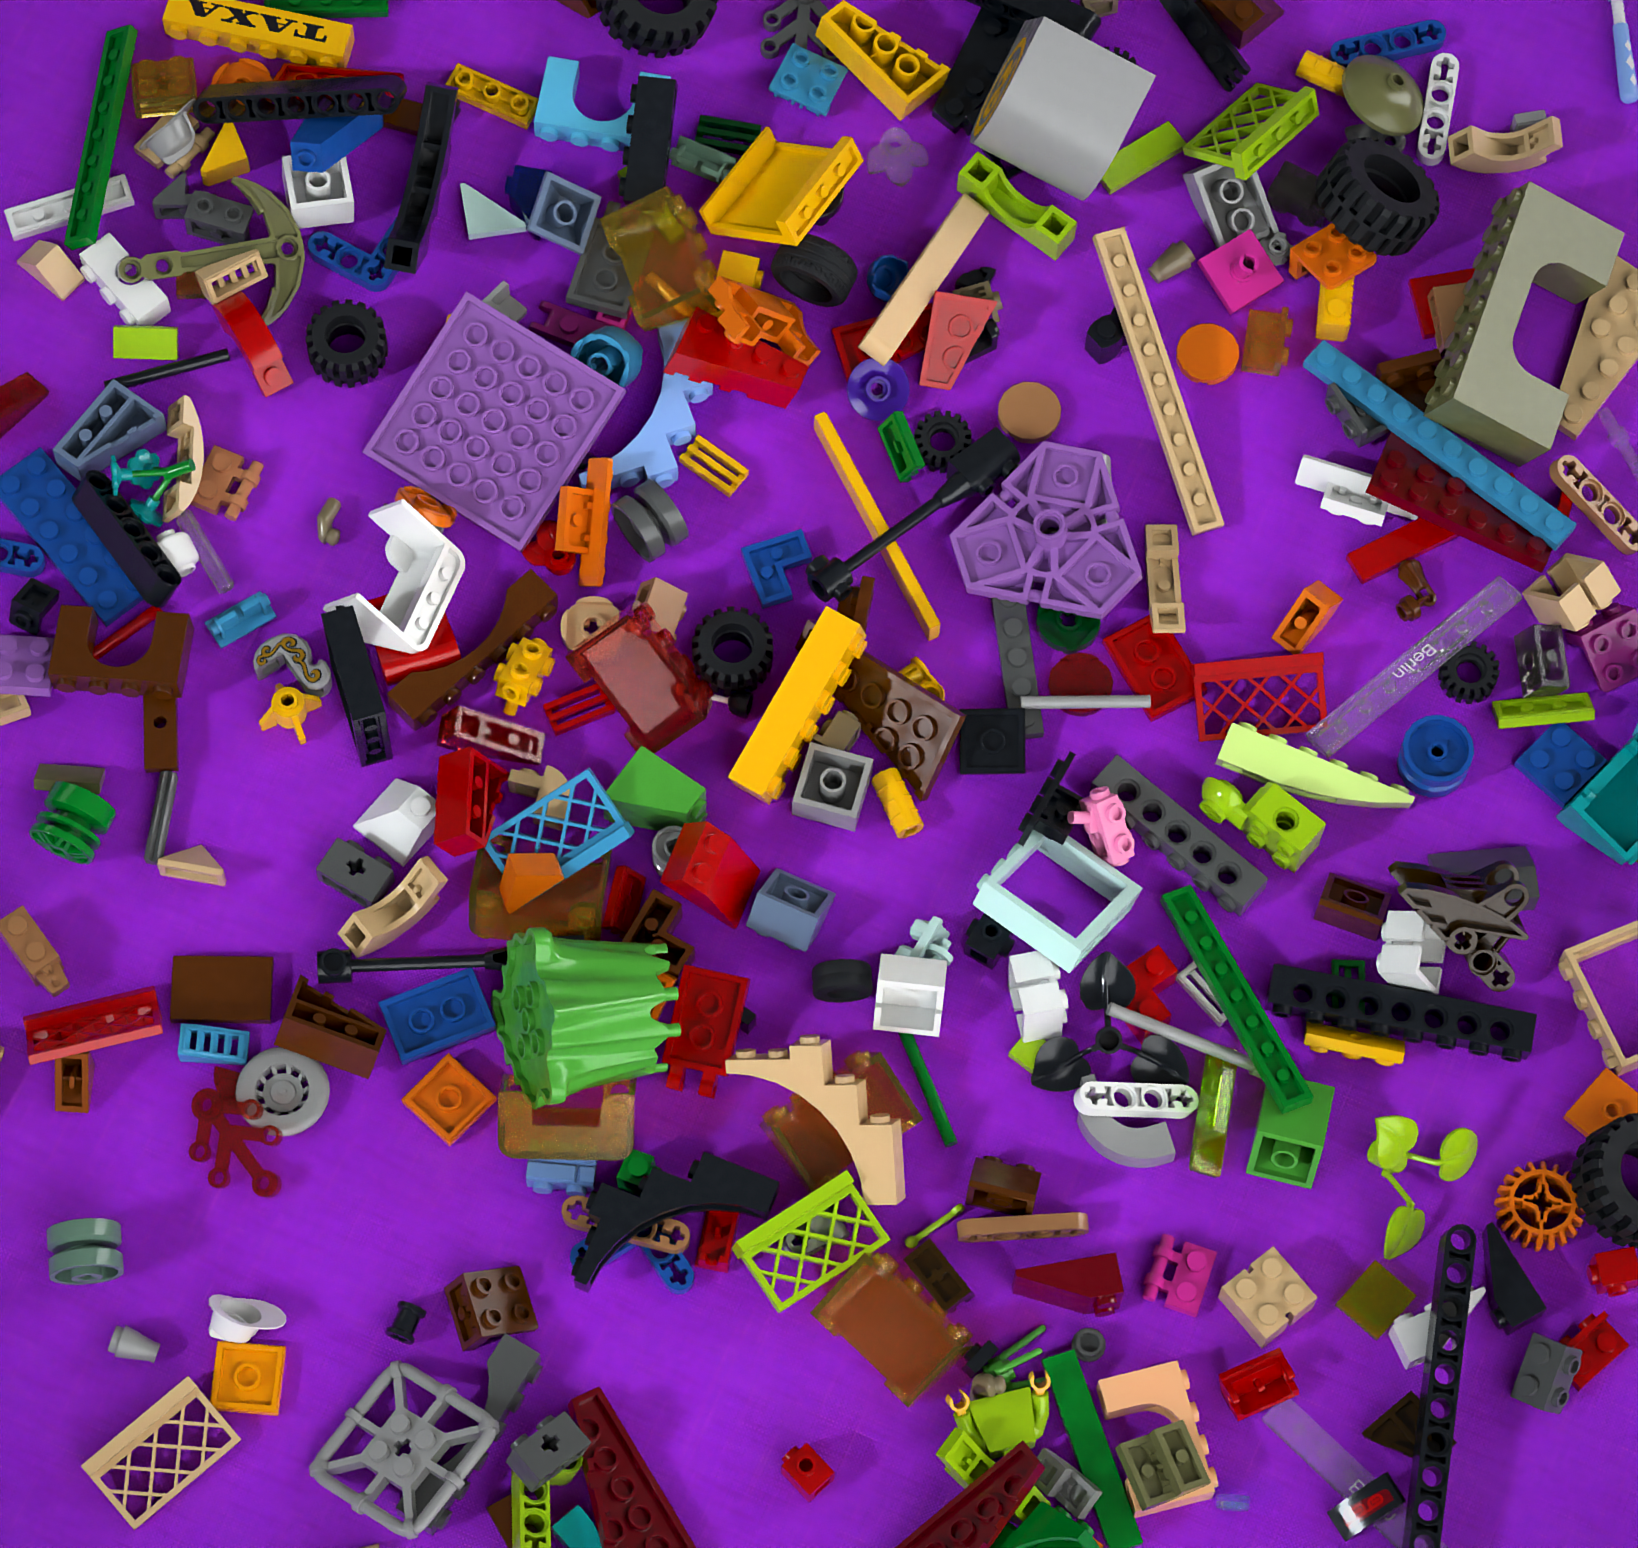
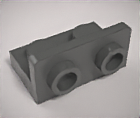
(218, 219)

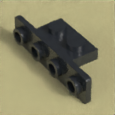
(1052, 810)

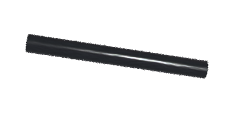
(172, 369)

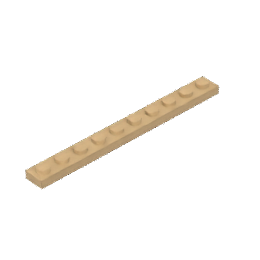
(1158, 381)

